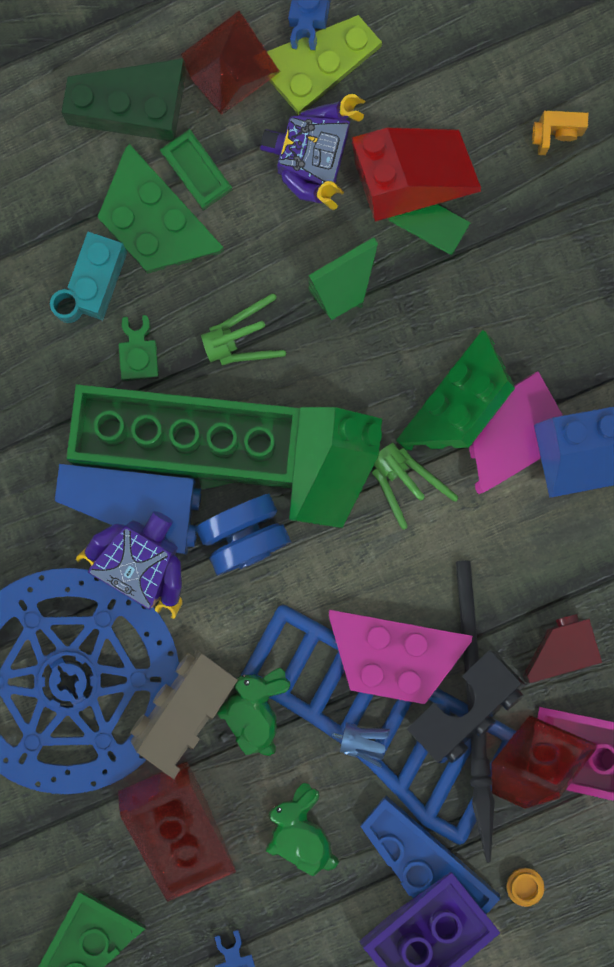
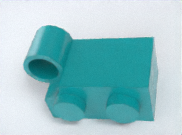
(92, 278)

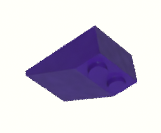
(432, 929)

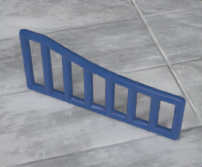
(313, 713)

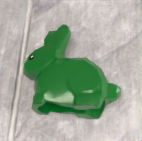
(251, 715)
(297, 837)

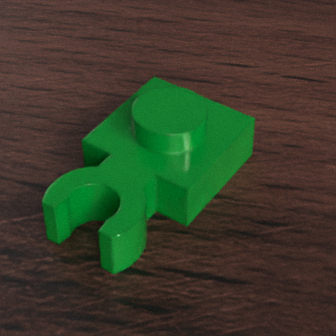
(138, 356)

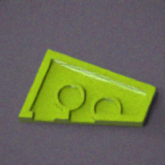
(312, 73)

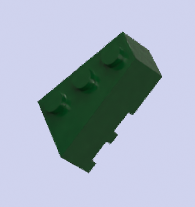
(128, 99)

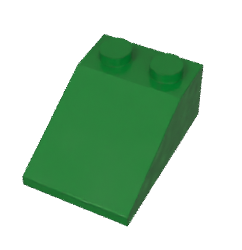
(332, 463)

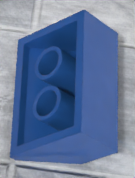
(577, 451)

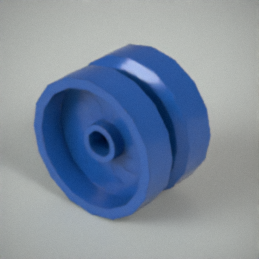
(245, 539)

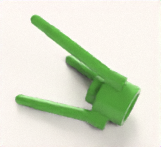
(221, 340)
(392, 465)

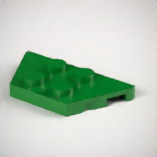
(152, 219)
(462, 400)

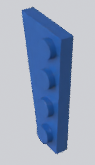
(418, 856)

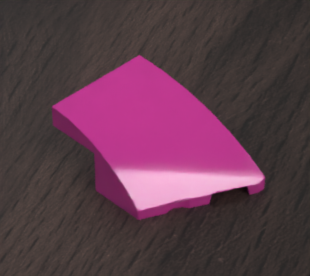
(510, 436)

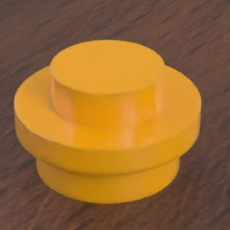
(525, 887)

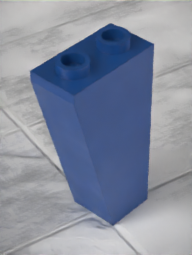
(130, 496)

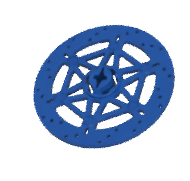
(138, 679)

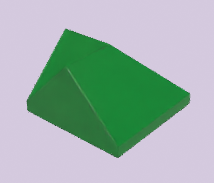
(344, 281)

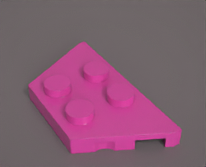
(395, 656)

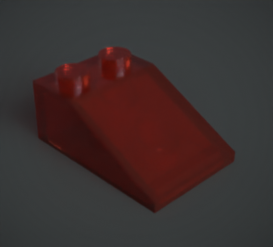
(175, 832)

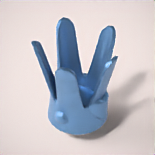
(357, 742)

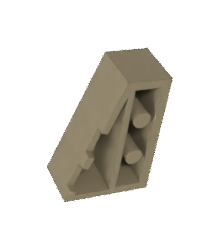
(181, 712)

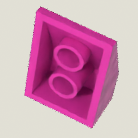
(597, 774)

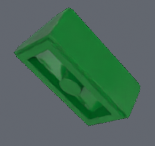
(434, 226)

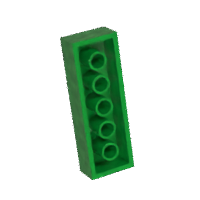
(183, 436)

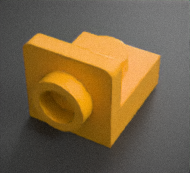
(564, 125)

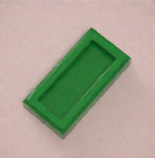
(196, 169)

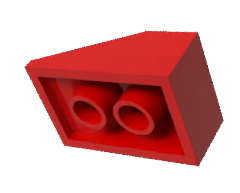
(412, 169)

